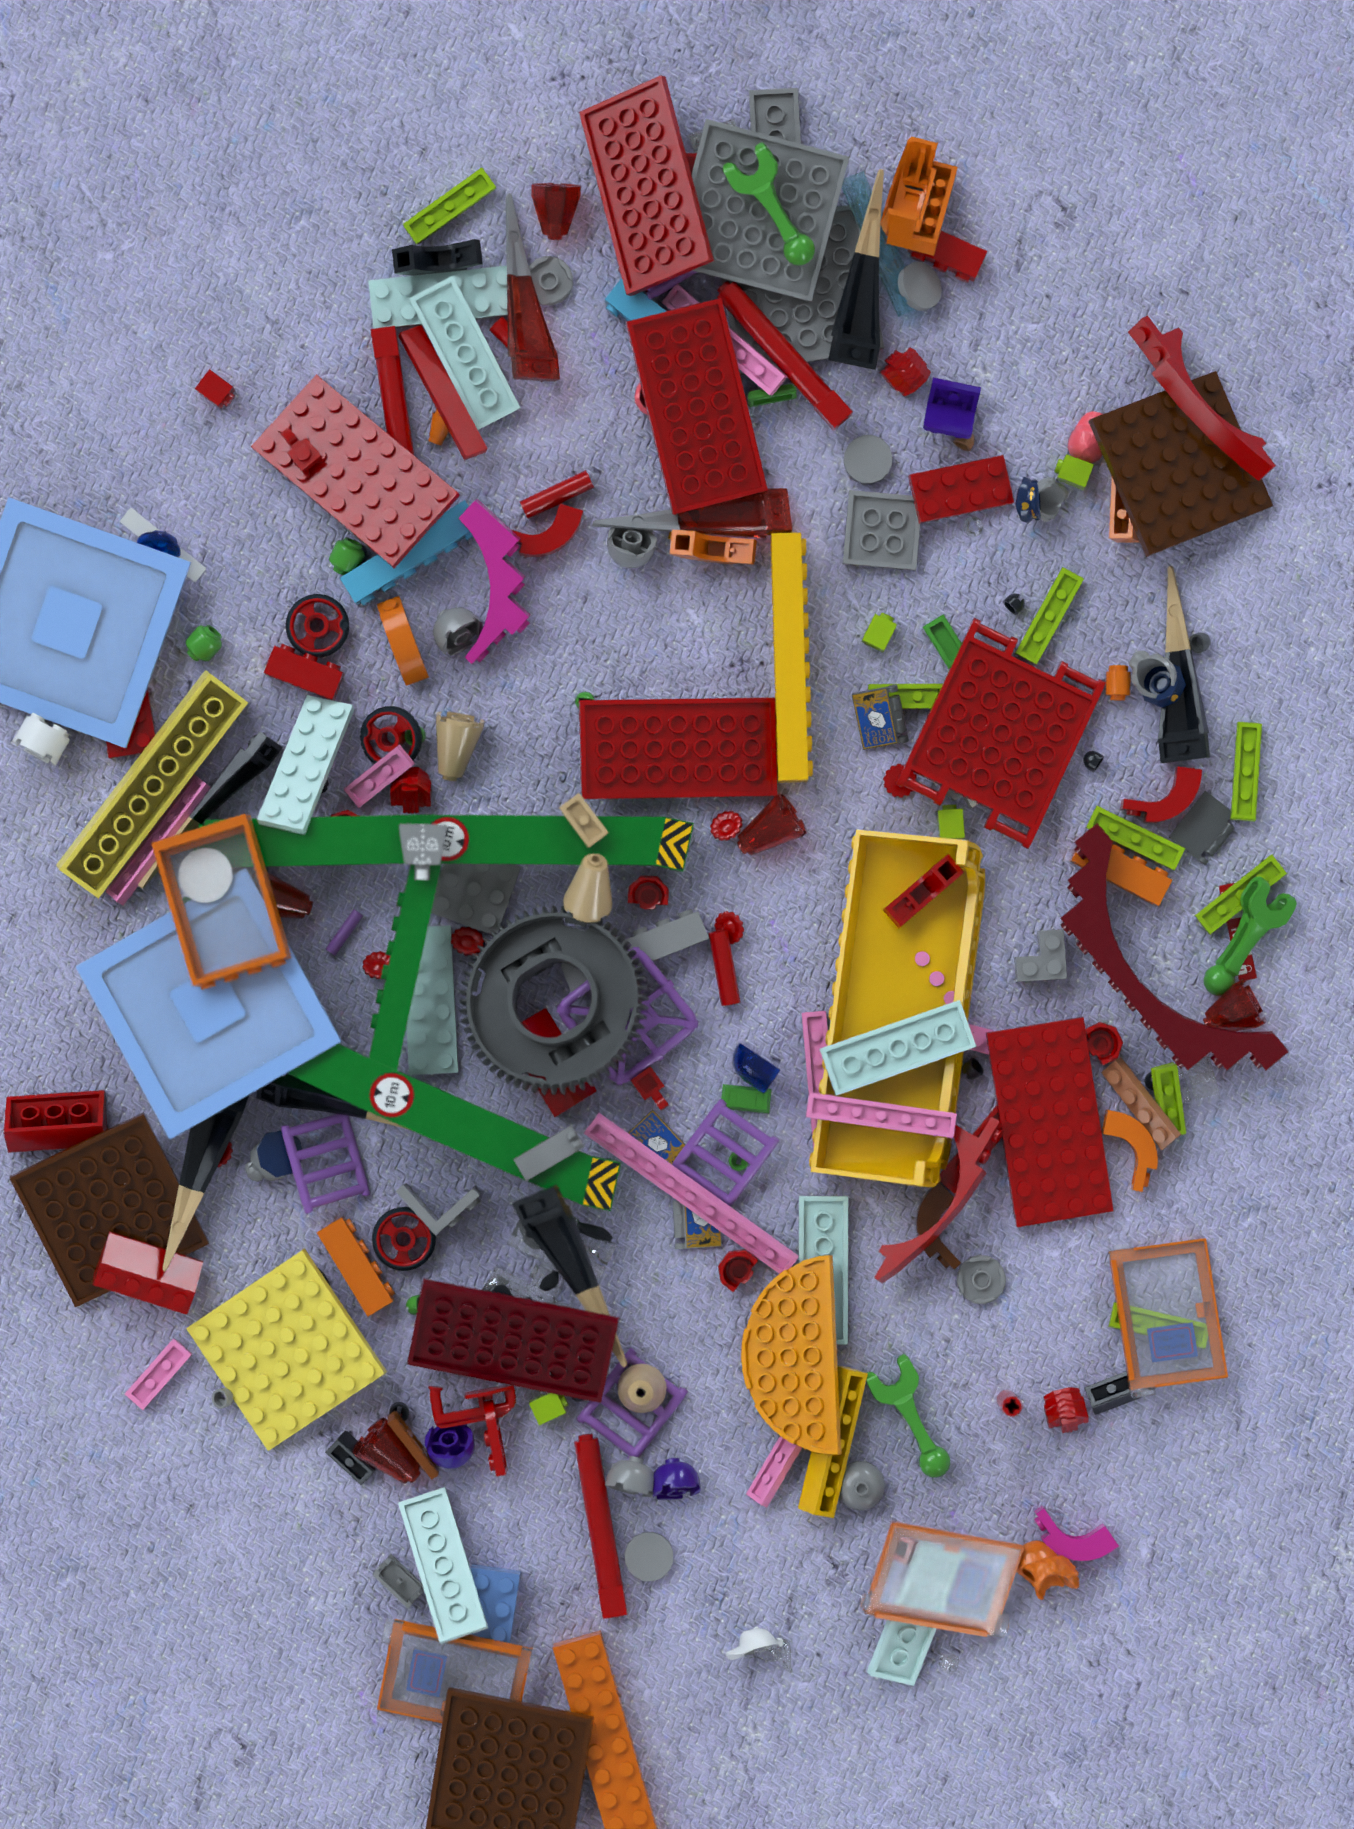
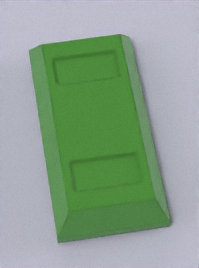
(760, 397)
(943, 639)
(746, 1098)

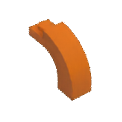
(712, 548)
(402, 640)
(1140, 1140)

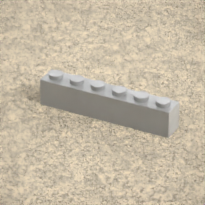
(656, 943)

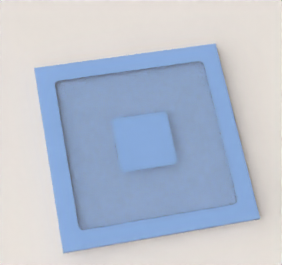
(80, 620)
(200, 1046)

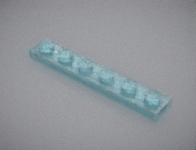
(890, 262)

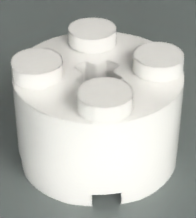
(42, 740)

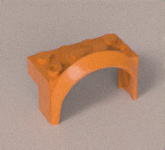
(903, 216)

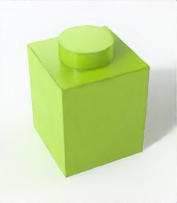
(1073, 471)
(879, 632)
(950, 822)
(548, 1407)

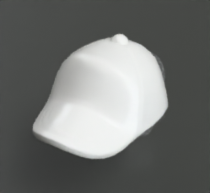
(762, 1645)

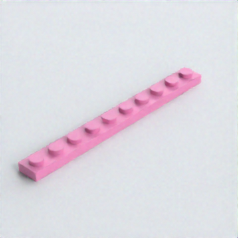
(690, 1194)

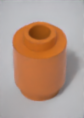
(1118, 682)

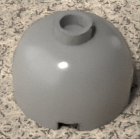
(631, 546)
(455, 629)
(631, 1477)
(862, 1486)

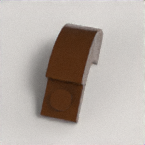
(928, 1214)

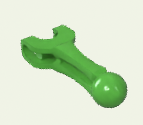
(798, 247)
(1254, 923)
(933, 1459)

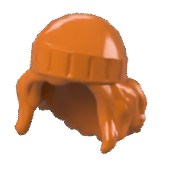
(1046, 1568)

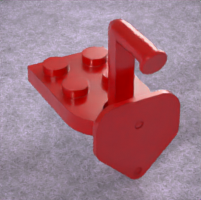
(487, 1411)

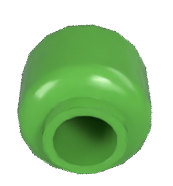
(346, 555)
(203, 643)

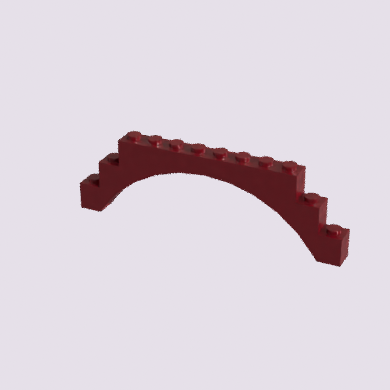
(1184, 1036)

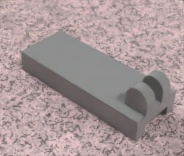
(548, 1152)

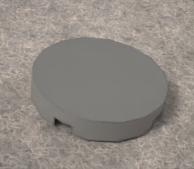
(551, 280)
(919, 286)
(868, 459)
(981, 1279)
(648, 1556)

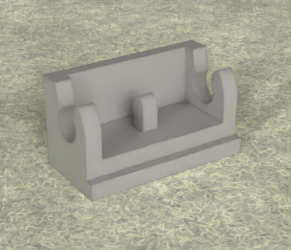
(399, 1581)

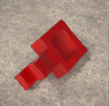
(302, 452)
(649, 1085)

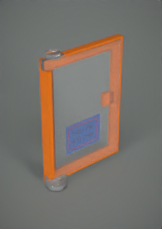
(1167, 1315)
(943, 1580)
(423, 1669)

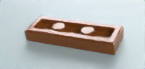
(413, 1444)

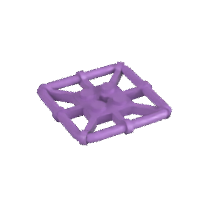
(653, 1018)

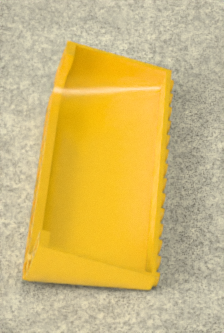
(884, 985)

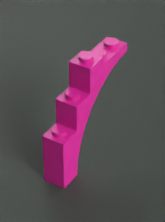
(495, 542)

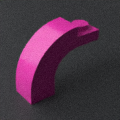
(1080, 1548)

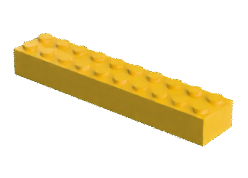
(789, 657)

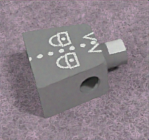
(422, 846)

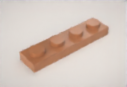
(1141, 1103)

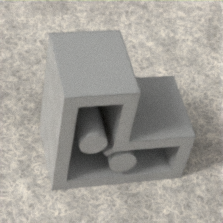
(1050, 960)

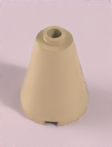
(456, 741)
(590, 890)
(643, 1377)

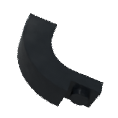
(436, 259)

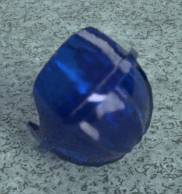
(160, 541)

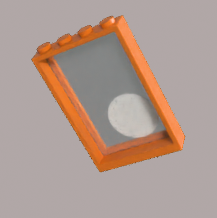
(221, 901)

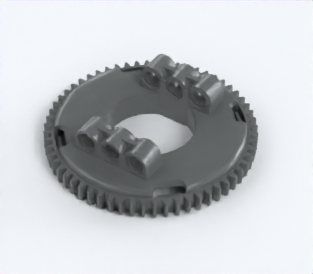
(528, 950)

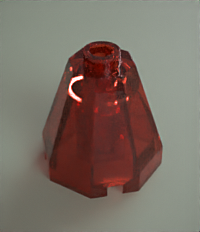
(555, 207)
(1235, 1009)

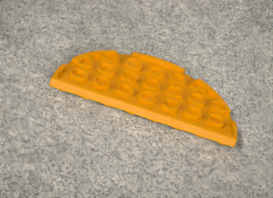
(793, 1356)

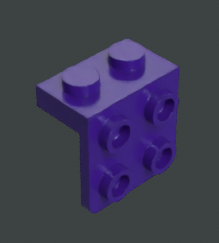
(951, 408)

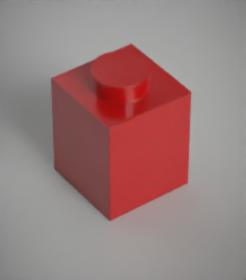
(215, 389)

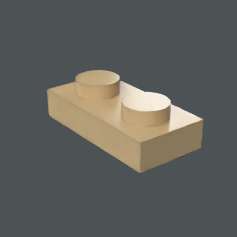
(583, 820)

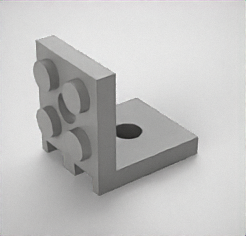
(450, 1218)

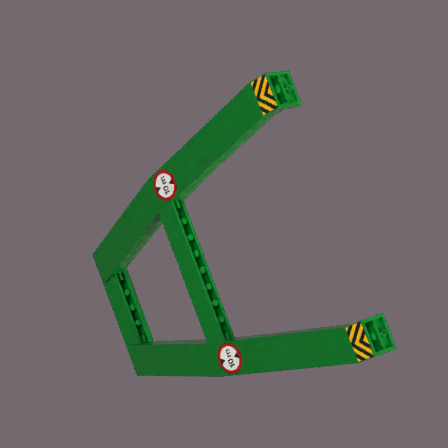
(470, 839)

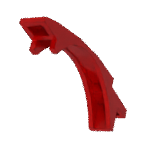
(1166, 357)
(971, 1153)

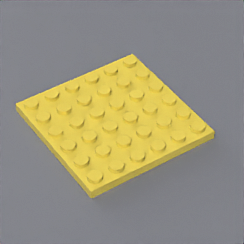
(286, 1349)

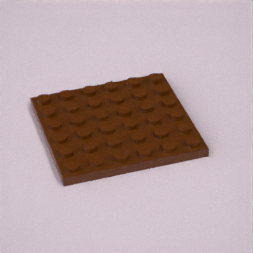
(1171, 472)
(102, 1186)
(507, 1764)

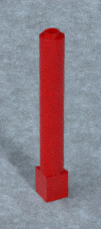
(784, 355)
(392, 385)
(600, 1527)

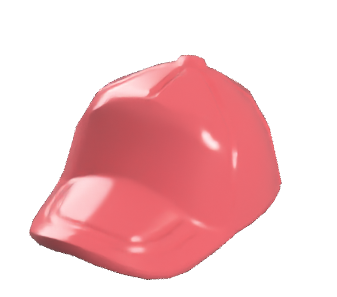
(1082, 441)

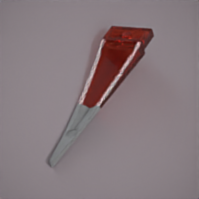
(528, 335)
(745, 516)

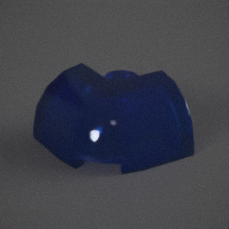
(753, 1068)

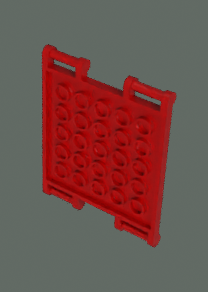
(1001, 733)

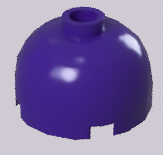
(450, 1446)
(675, 1479)

